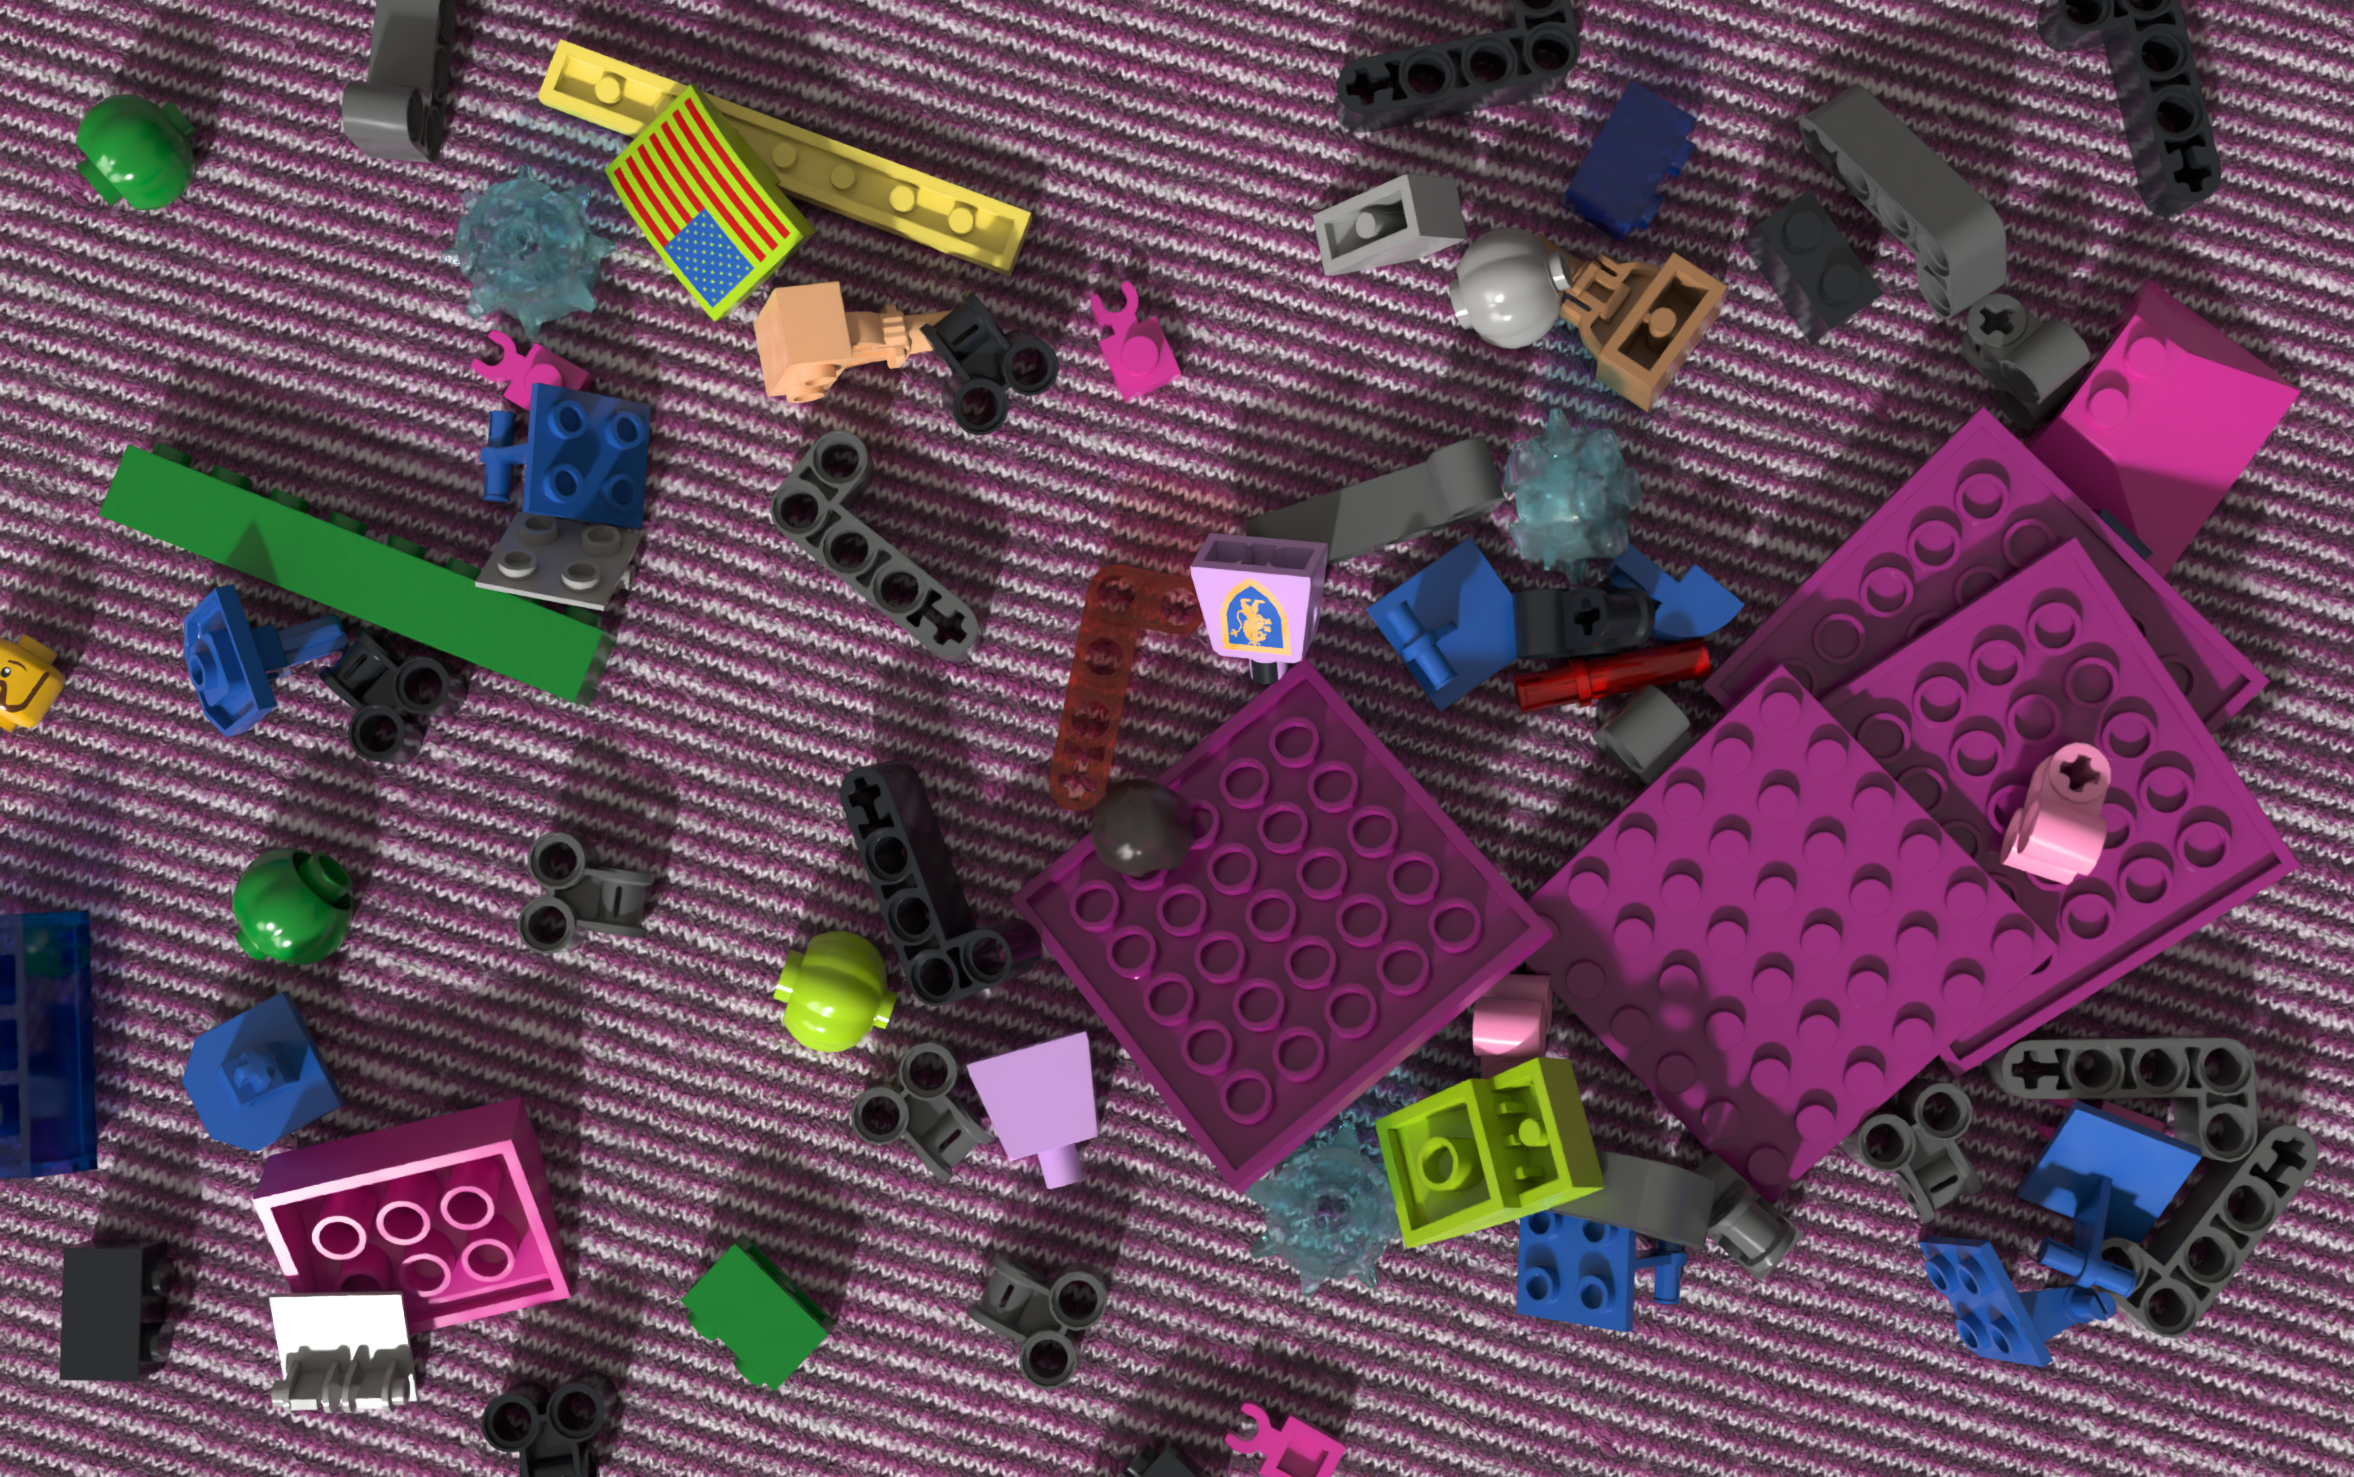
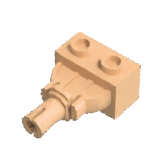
(811, 339)

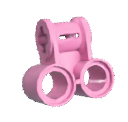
(2059, 827)
(1512, 1022)

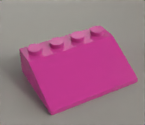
(424, 1208)

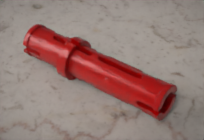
(1598, 678)

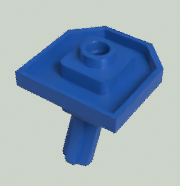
(236, 663)
(260, 1076)

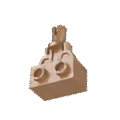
(1639, 318)

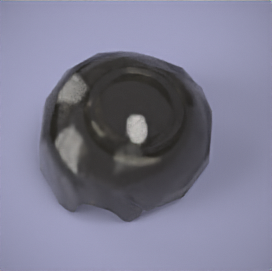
(1142, 827)

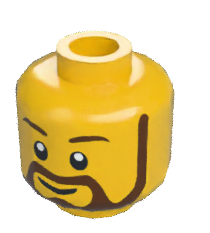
(27, 682)

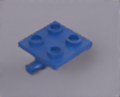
(580, 457)
(1450, 624)
(2107, 1179)
(1587, 1271)
(1993, 1315)

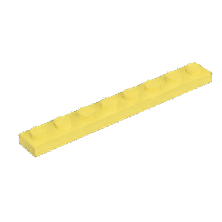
(805, 162)

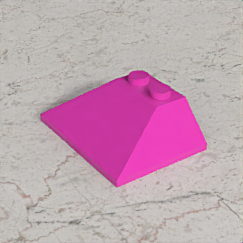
(2163, 423)

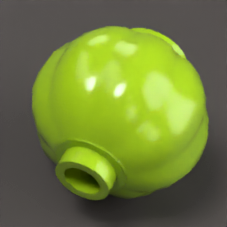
(835, 991)

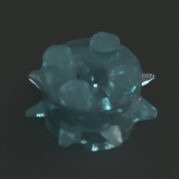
(504, 227)
(1570, 496)
(1319, 1247)

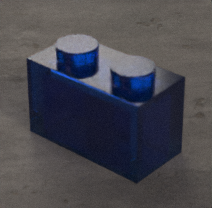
(1628, 162)

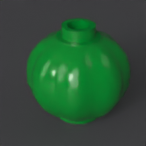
(136, 151)
(288, 906)

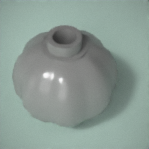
(1509, 287)

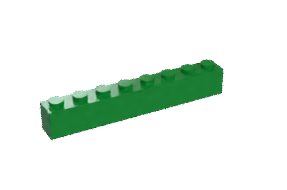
(356, 574)

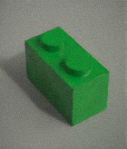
(757, 1314)

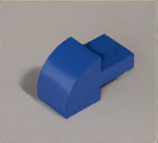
(1684, 606)

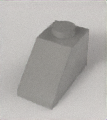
(1390, 224)

